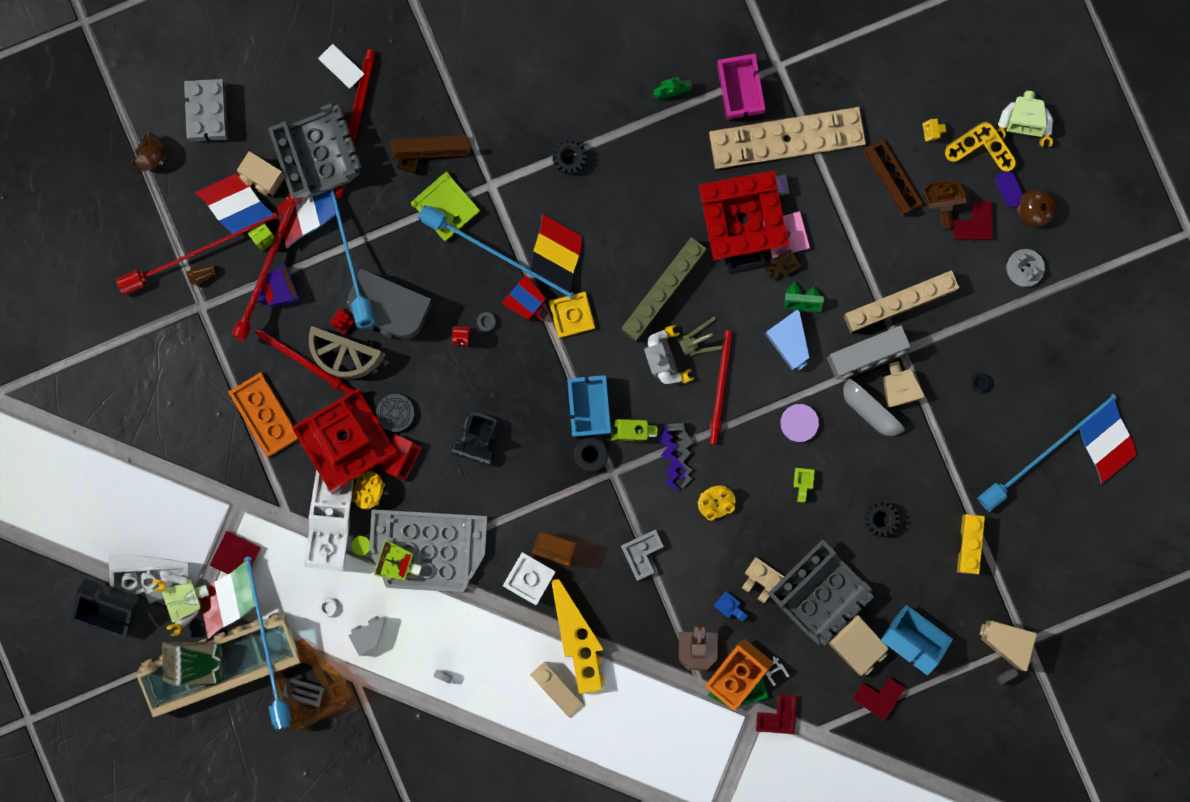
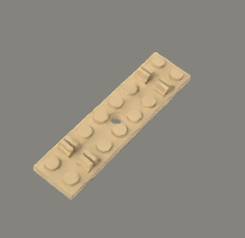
(808, 136)

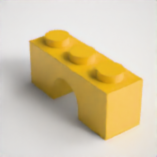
(971, 546)

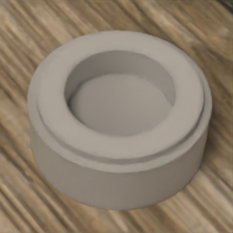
(443, 676)

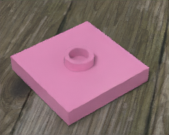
(796, 235)

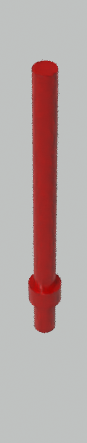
(335, 382)
(716, 425)

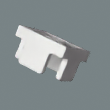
(529, 578)

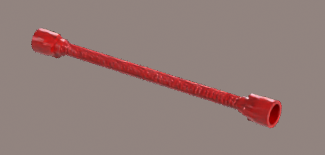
(242, 327)

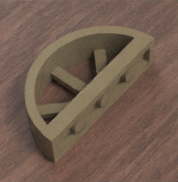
(337, 341)

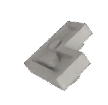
(637, 551)

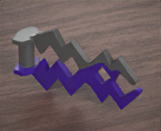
(676, 462)

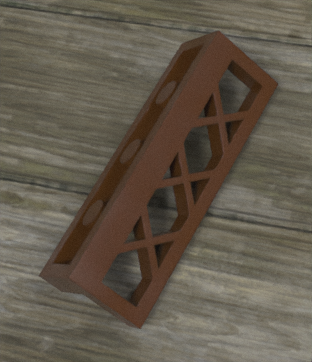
(430, 147)
(887, 180)

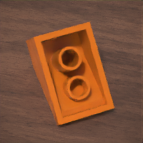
(739, 674)

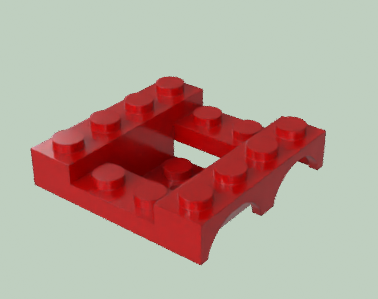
(730, 197)
(320, 440)

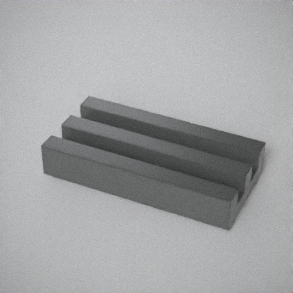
(300, 699)

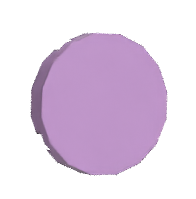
(799, 423)

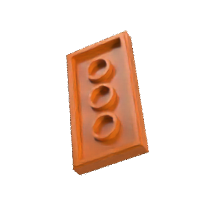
(263, 414)

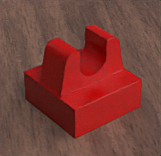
(342, 321)

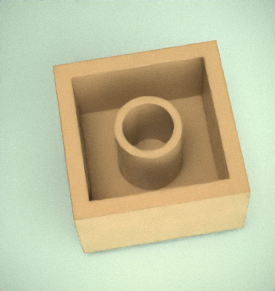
(261, 174)

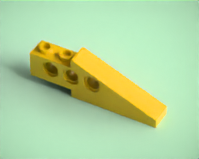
(570, 622)

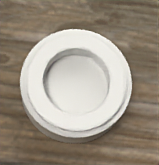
(327, 607)

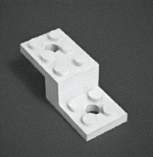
(328, 526)

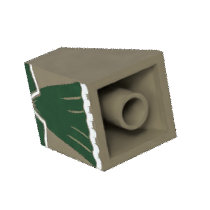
(191, 663)

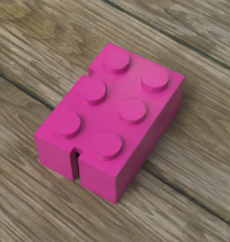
(739, 87)

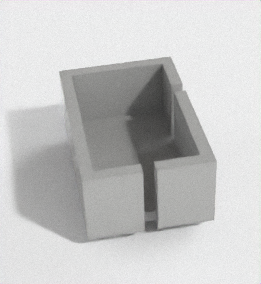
(205, 110)

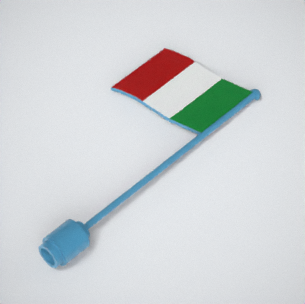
(230, 601)

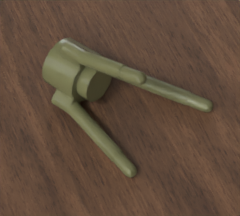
(690, 344)

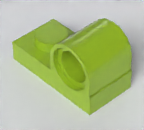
(261, 236)

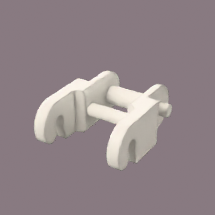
(780, 666)

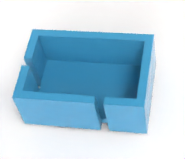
(589, 406)
(916, 639)

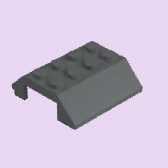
(316, 152)
(821, 594)

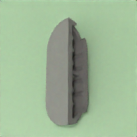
(871, 410)

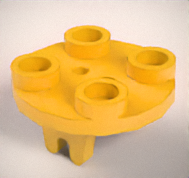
(368, 490)
(716, 508)

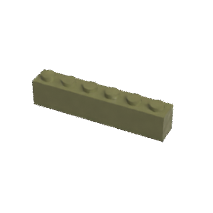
(663, 289)

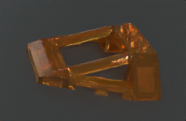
(334, 699)

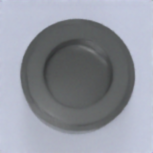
(486, 321)

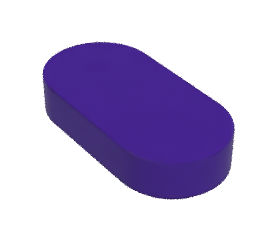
(1008, 188)

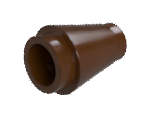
(200, 274)

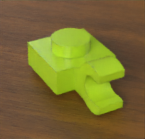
(803, 480)

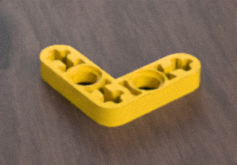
(987, 140)

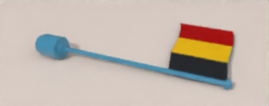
(552, 257)

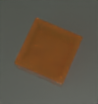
(553, 548)

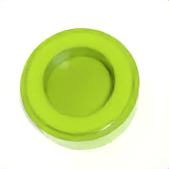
(360, 545)

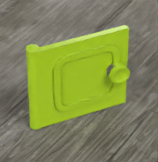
(449, 199)

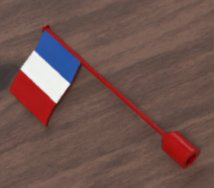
(233, 206)

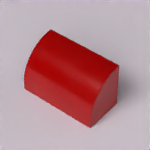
(402, 464)

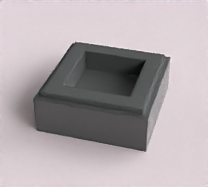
(1006, 676)

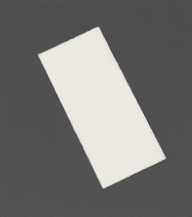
(341, 66)

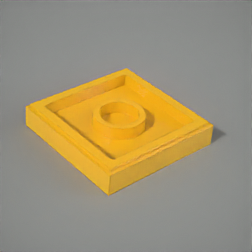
(572, 315)

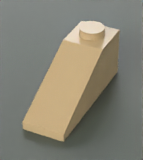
(556, 689)

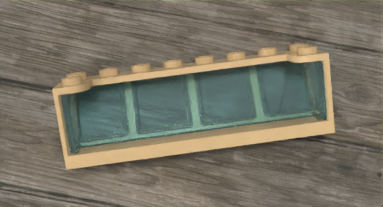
(241, 662)

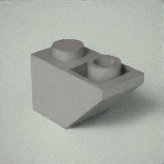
(368, 637)

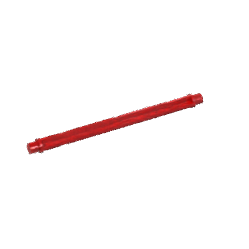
(358, 105)

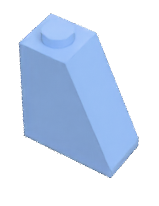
(790, 340)

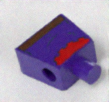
(279, 288)

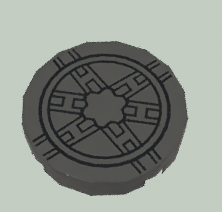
(395, 413)

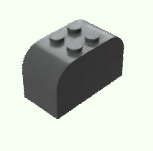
(395, 308)

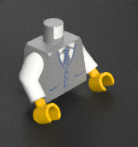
(661, 358)

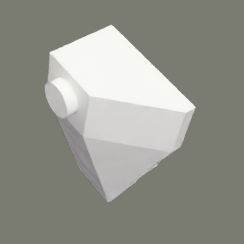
(134, 572)

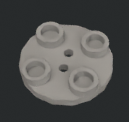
(1019, 261)

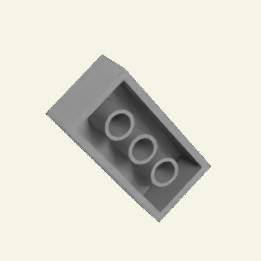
(867, 352)

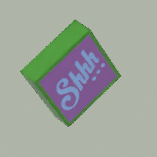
(782, 185)

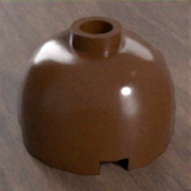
(149, 153)
(1037, 208)

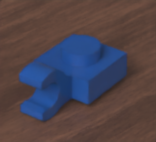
(728, 605)

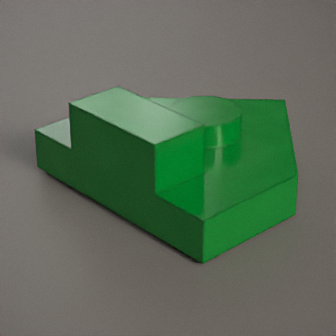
(672, 87)

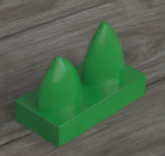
(796, 301)

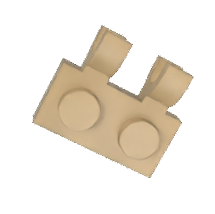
(762, 574)

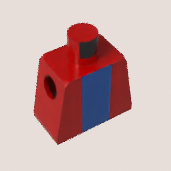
(526, 300)

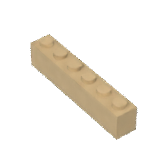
(901, 301)

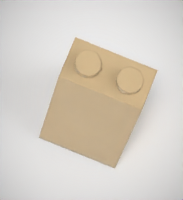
(1009, 642)
(859, 646)

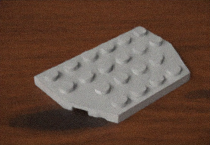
(444, 545)

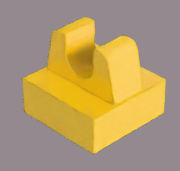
(933, 130)

